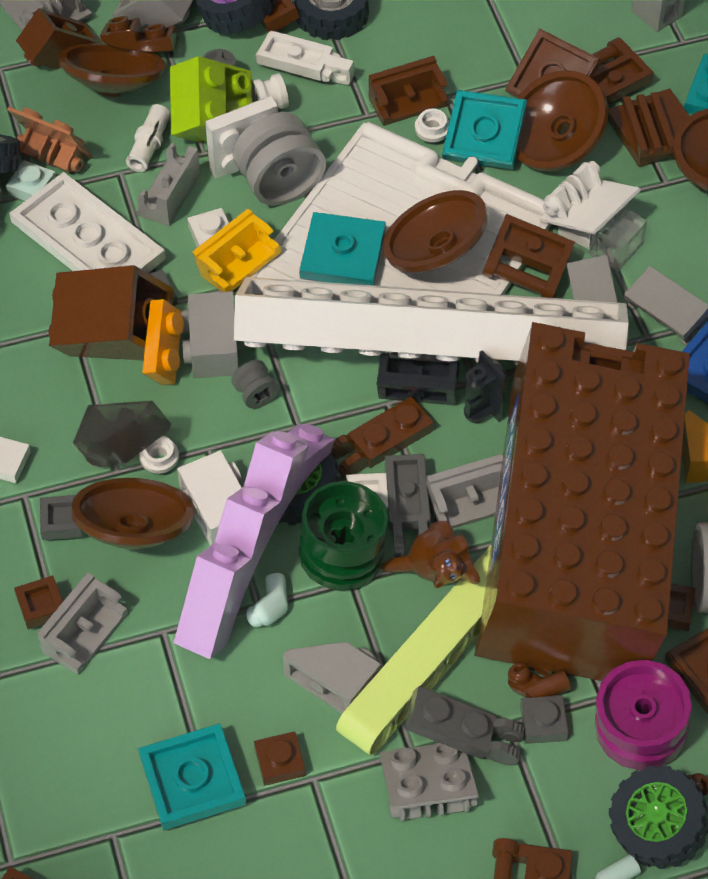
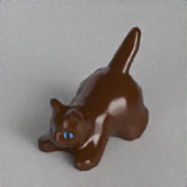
(437, 557)

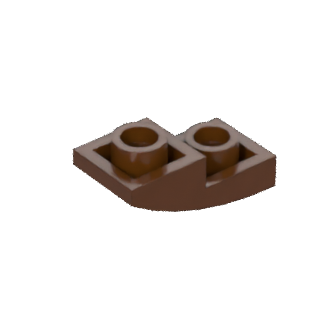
(129, 35)

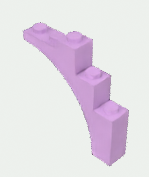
(248, 520)

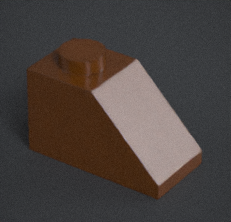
(50, 34)

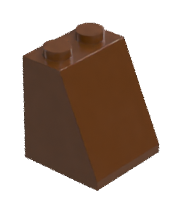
(104, 311)

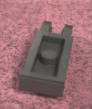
(406, 497)
(463, 727)

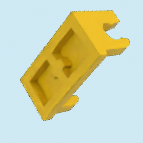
(236, 252)

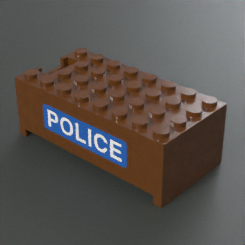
(585, 506)

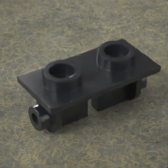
(485, 390)

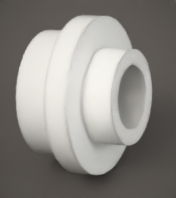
(432, 125)
(161, 446)

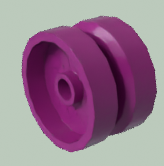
(642, 714)

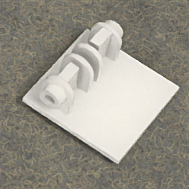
(585, 200)

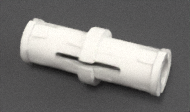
(148, 138)

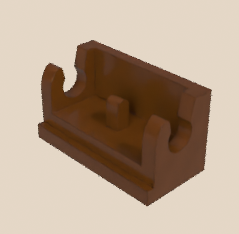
(407, 90)

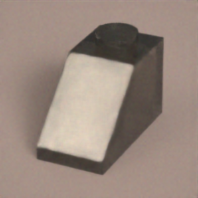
(119, 431)

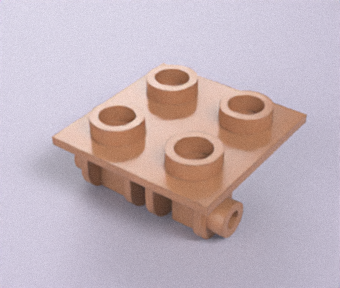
(49, 141)

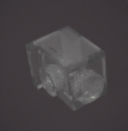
(619, 238)

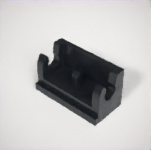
(420, 379)

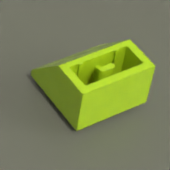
(204, 91)

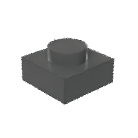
(56, 518)
(544, 719)

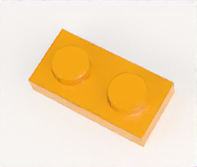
(163, 342)

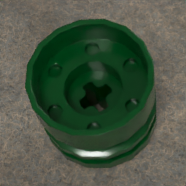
(343, 535)

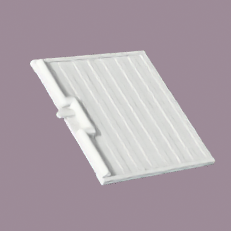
(382, 178)

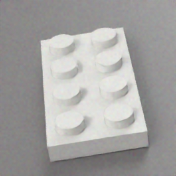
(83, 229)

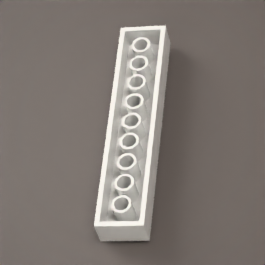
(411, 319)

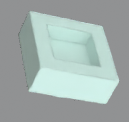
(28, 180)

